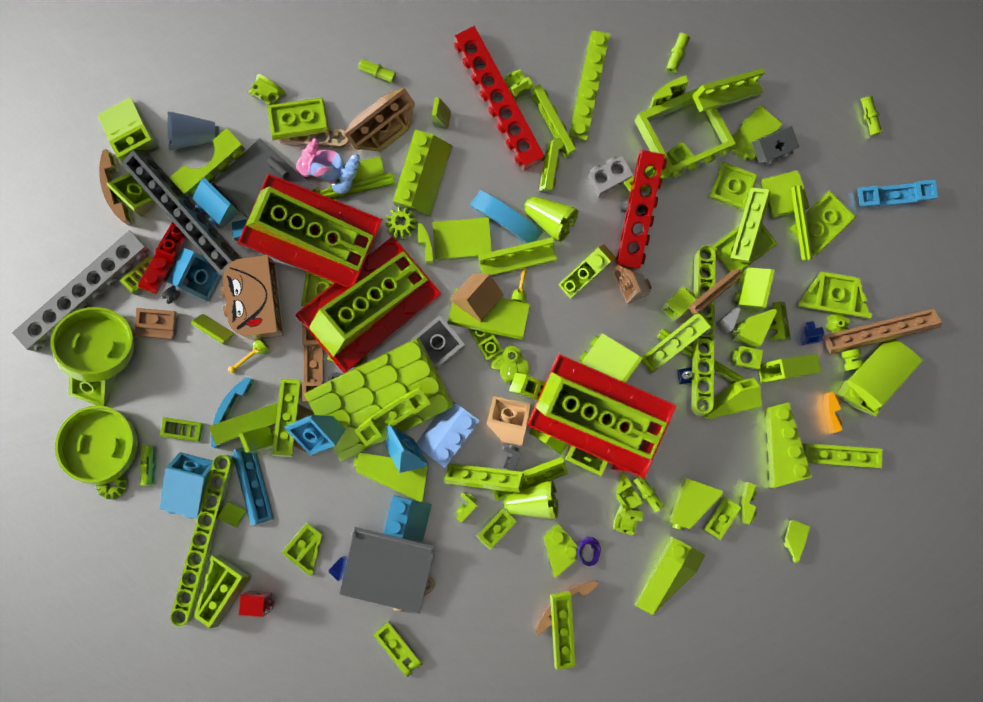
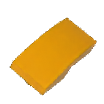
(831, 404)

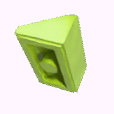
(212, 329)

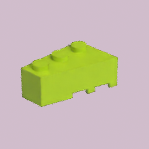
(220, 591)

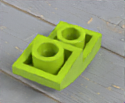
(487, 343)
(747, 510)

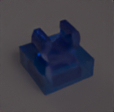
(811, 334)

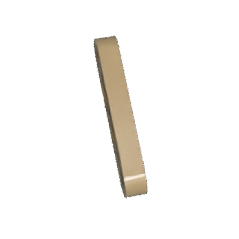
(335, 144)

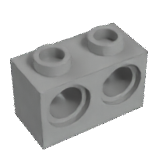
(612, 179)

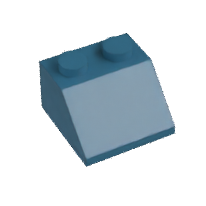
(212, 202)
(194, 275)
(407, 518)

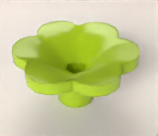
(833, 323)

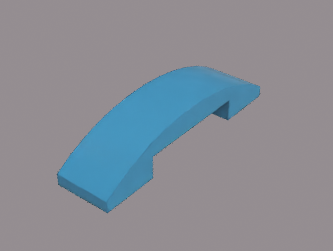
(897, 194)
(506, 217)
(225, 407)

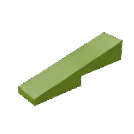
(231, 428)

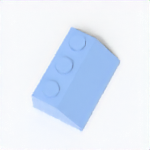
(447, 434)

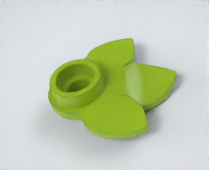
(510, 366)

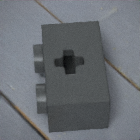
(765, 146)

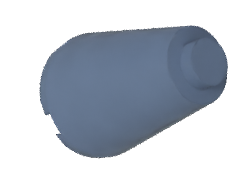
(189, 130)

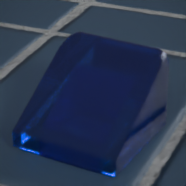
(337, 569)

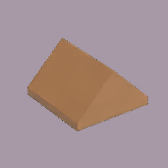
(477, 295)

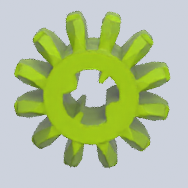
(403, 216)

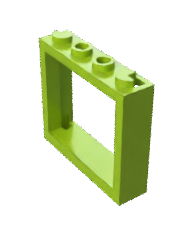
(654, 145)

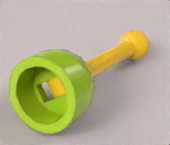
(519, 294)
(259, 347)

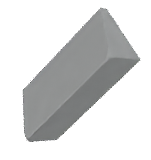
(728, 322)

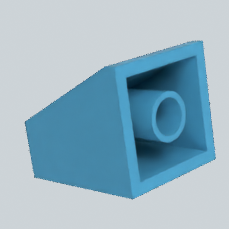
(185, 485)

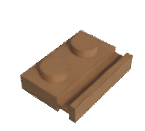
(155, 323)

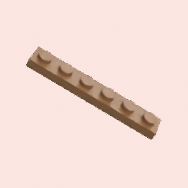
(882, 331)

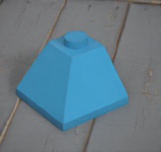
(316, 432)

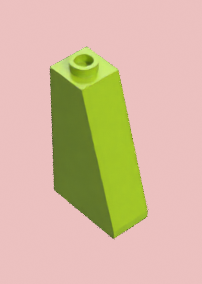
(384, 471)

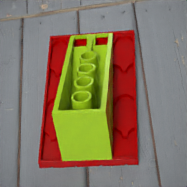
(325, 237)
(380, 303)
(601, 415)

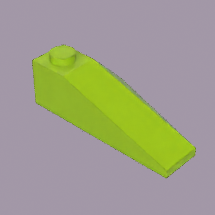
(670, 573)

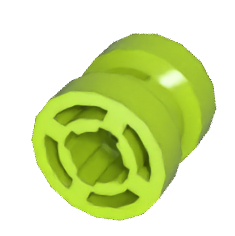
(852, 355)

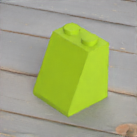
(610, 358)

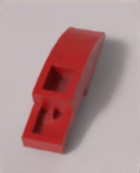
(164, 260)

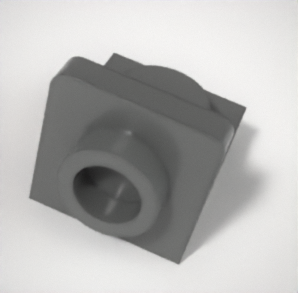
(511, 462)

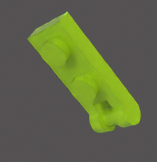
(550, 165)
(397, 648)

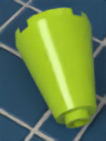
(552, 216)
(534, 501)

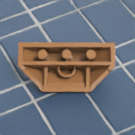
(381, 121)

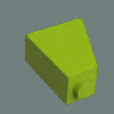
(789, 368)
(692, 503)

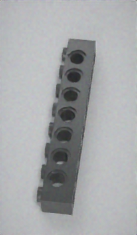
(180, 210)

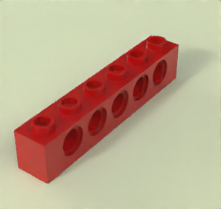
(640, 179)

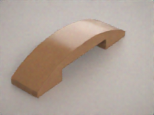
(106, 167)
(312, 363)
(583, 587)

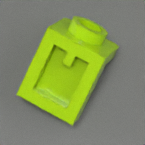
(464, 511)

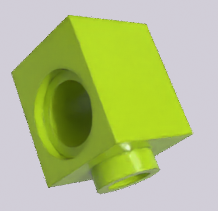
(755, 358)

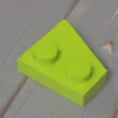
(304, 548)
(560, 549)

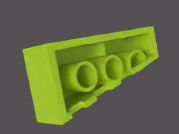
(784, 447)

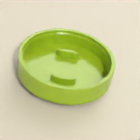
(92, 344)
(96, 445)

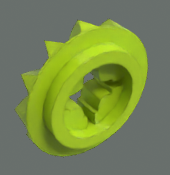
(115, 491)

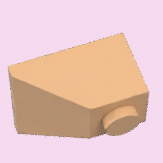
(508, 419)

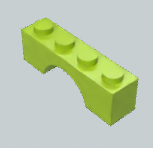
(226, 150)

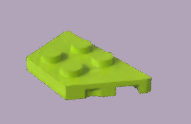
(836, 295)

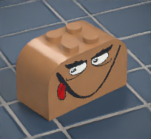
(252, 298)

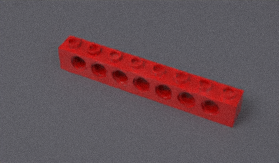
(471, 39)

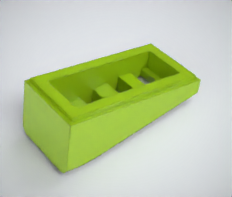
(440, 114)
(132, 276)
(163, 432)

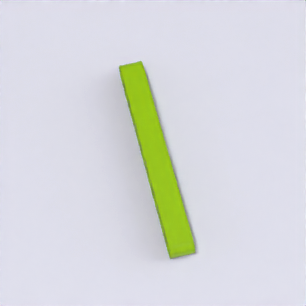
(698, 357)
(196, 547)

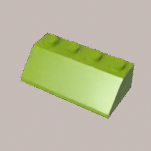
(422, 173)

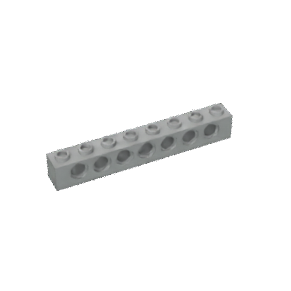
(129, 241)

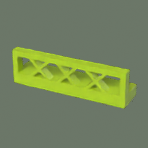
(728, 90)
(518, 257)

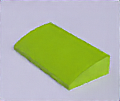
(884, 372)

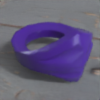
(596, 549)

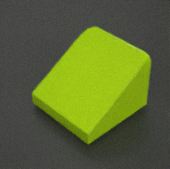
(232, 514)

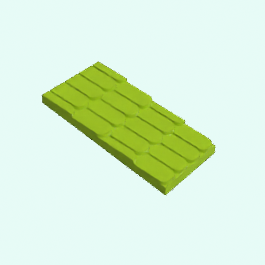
(374, 385)

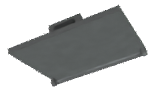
(246, 175)
(387, 570)

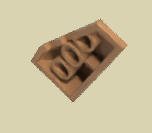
(632, 283)

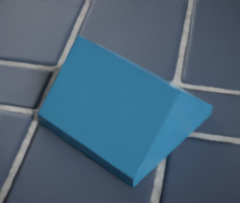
(404, 450)

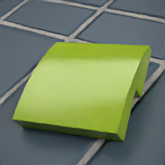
(669, 91)
(781, 199)

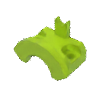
(517, 82)
(266, 90)
(627, 519)

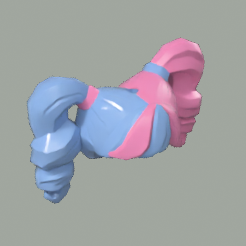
(328, 167)

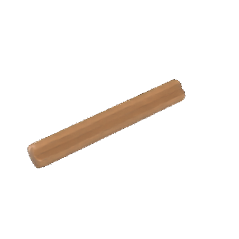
(715, 291)

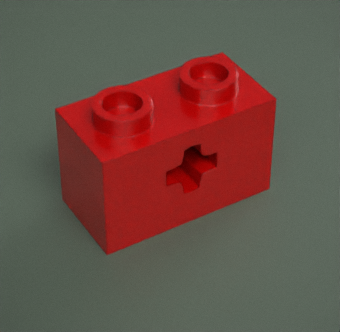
(255, 603)

